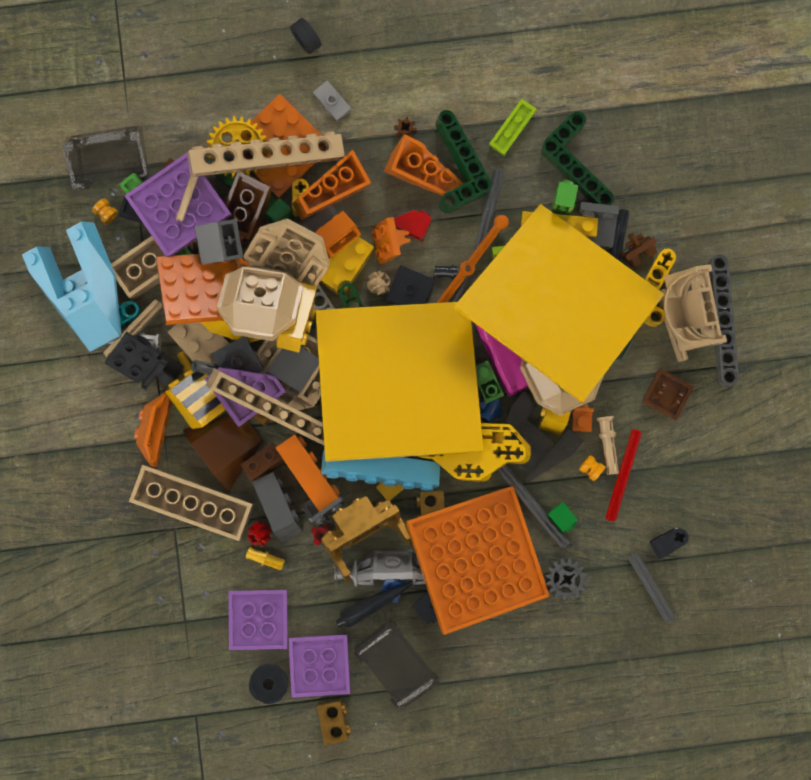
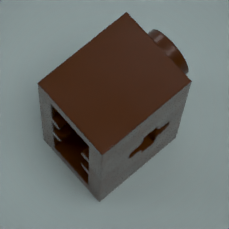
(263, 462)

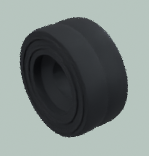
(305, 35)

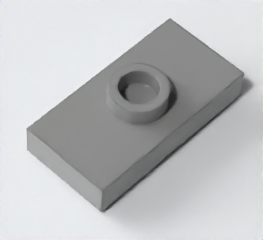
(332, 101)

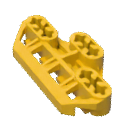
(488, 459)

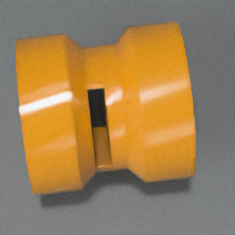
(105, 211)
(592, 467)

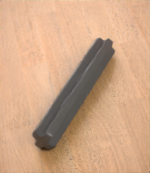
(651, 587)

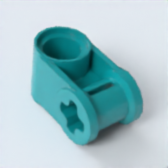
(125, 318)

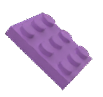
(258, 619)
(319, 665)

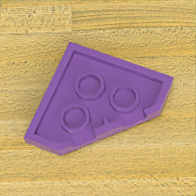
(263, 382)

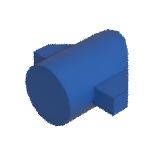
(490, 410)

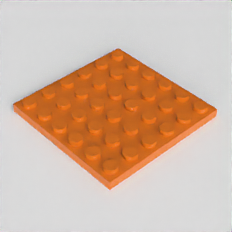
(477, 559)

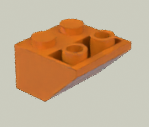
(338, 233)

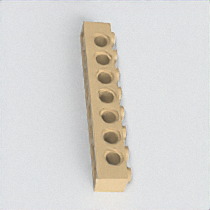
(199, 167)
(266, 405)

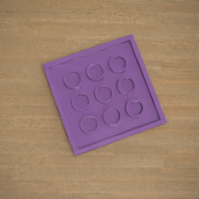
(160, 198)

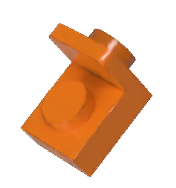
(582, 419)

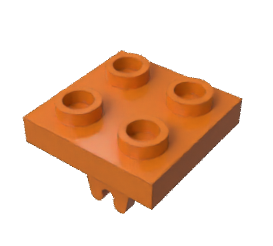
(388, 240)

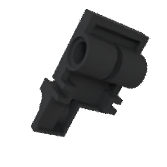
(141, 361)

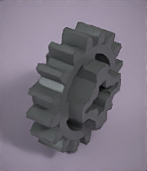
(571, 585)

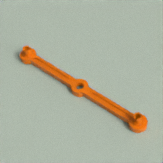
(500, 222)

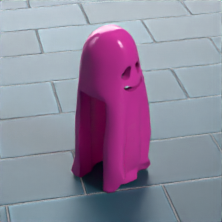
(504, 363)

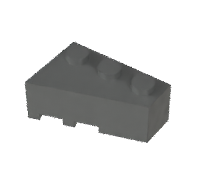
(277, 506)

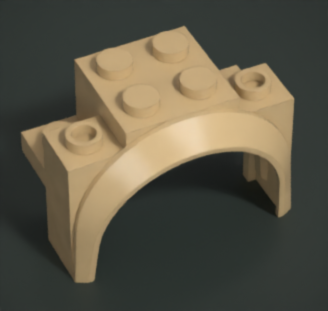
(692, 309)

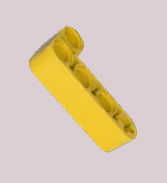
(657, 283)

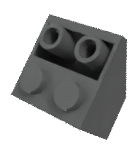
(218, 241)

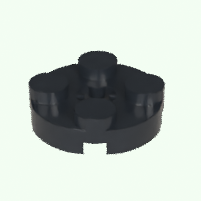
(259, 677)

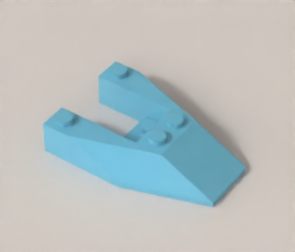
(86, 298)

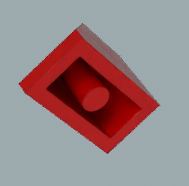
(415, 223)

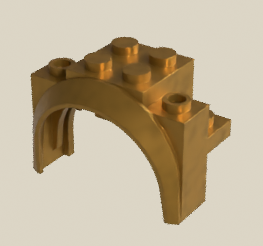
(358, 523)

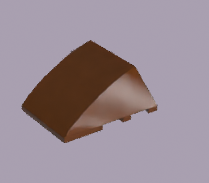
(224, 447)

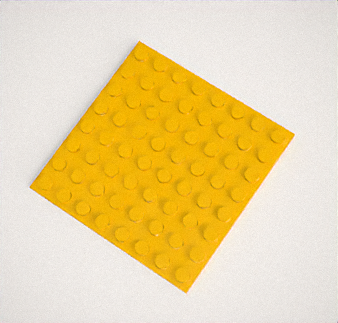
(560, 302)
(397, 382)

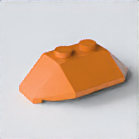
(153, 428)

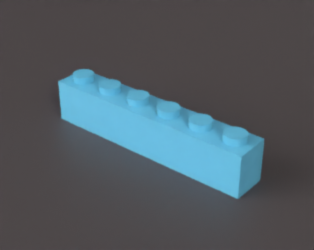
(390, 471)

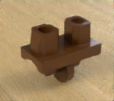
(637, 245)

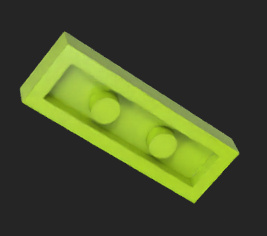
(512, 127)

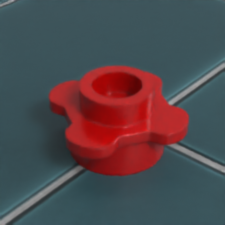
(317, 531)

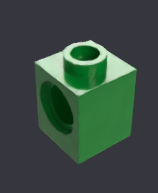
(562, 517)

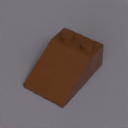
(248, 204)

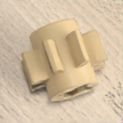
(378, 283)

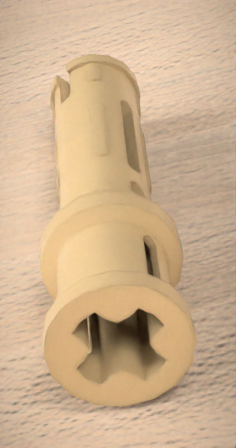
(607, 435)

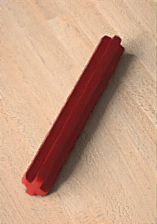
(623, 475)

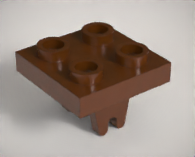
(667, 394)

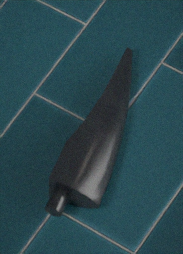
(366, 607)

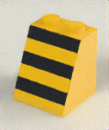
(194, 399)

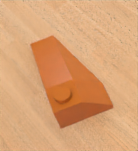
(417, 166)

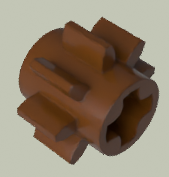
(405, 123)

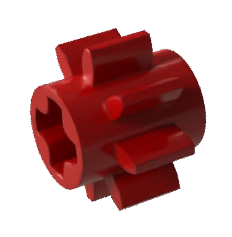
(259, 533)

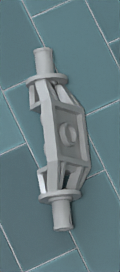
(384, 566)

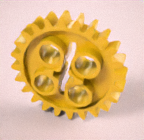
(235, 130)

